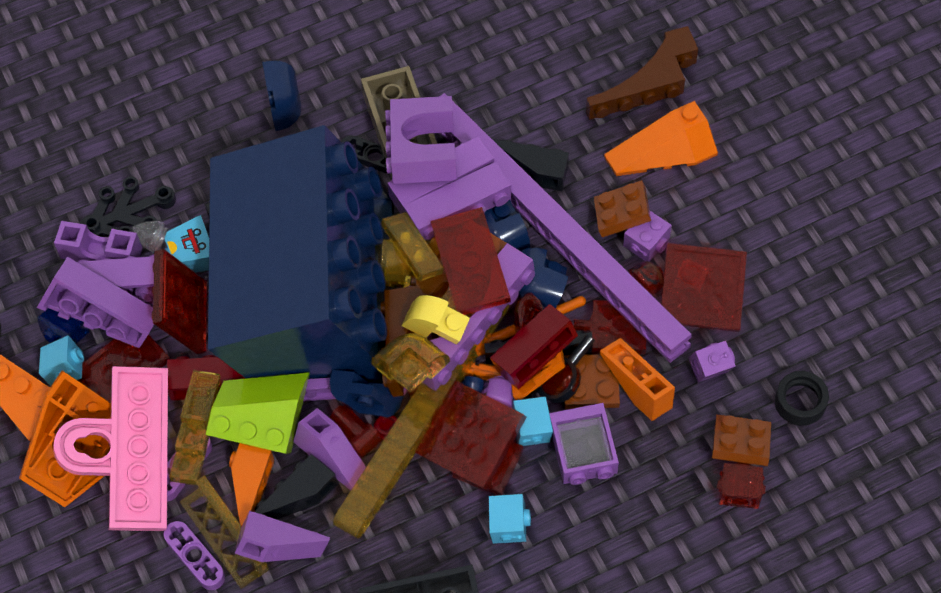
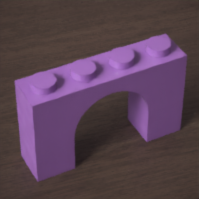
(414, 161)

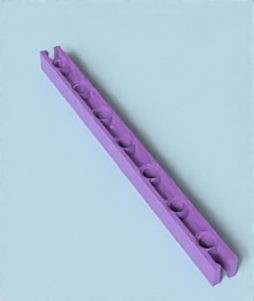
(580, 248)

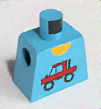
(190, 244)

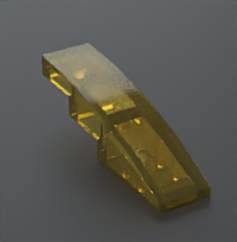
(191, 439)

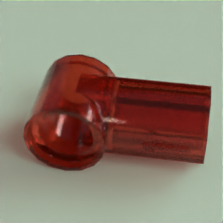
(360, 435)

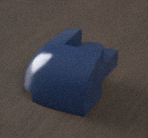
(282, 93)
(508, 225)
(548, 280)
(363, 396)

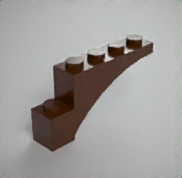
(653, 82)
(396, 307)

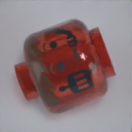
(648, 275)

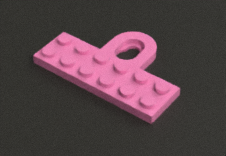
(136, 448)

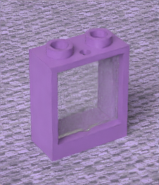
(584, 444)

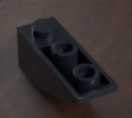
(543, 165)
(301, 490)

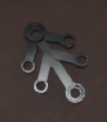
(123, 211)

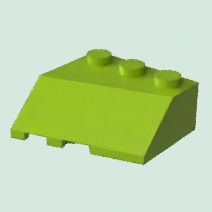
(259, 411)

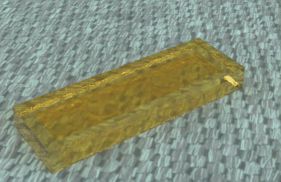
(412, 246)

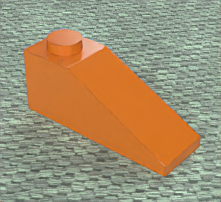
(640, 381)
(250, 475)

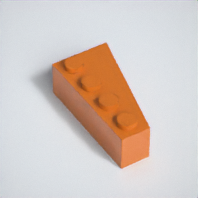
(20, 396)

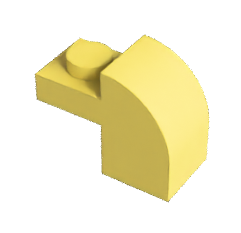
(433, 315)

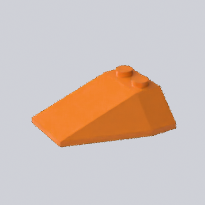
(64, 402)

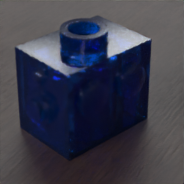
(55, 327)

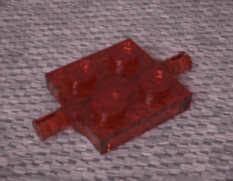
(608, 326)

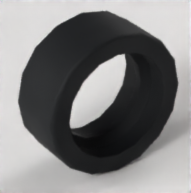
(805, 379)

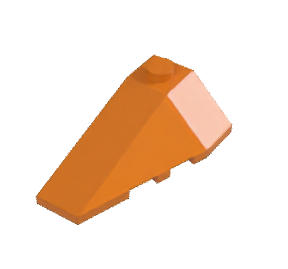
(672, 140)

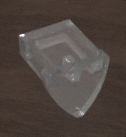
(151, 234)

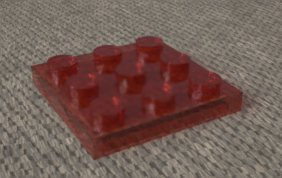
(704, 286)
(179, 301)
(470, 435)

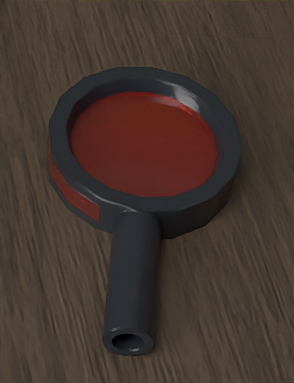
(566, 381)

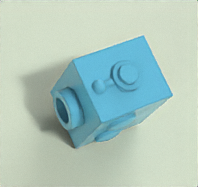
(58, 357)
(537, 425)
(508, 518)

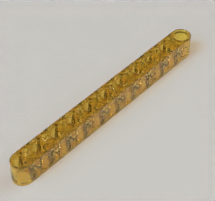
(398, 449)

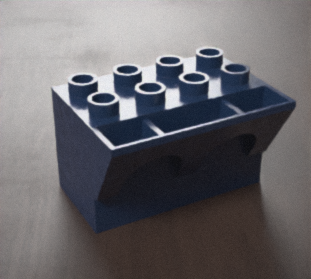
(296, 258)

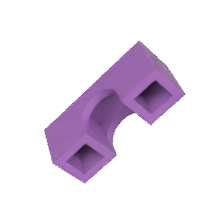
(79, 243)

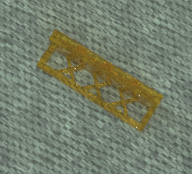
(228, 522)

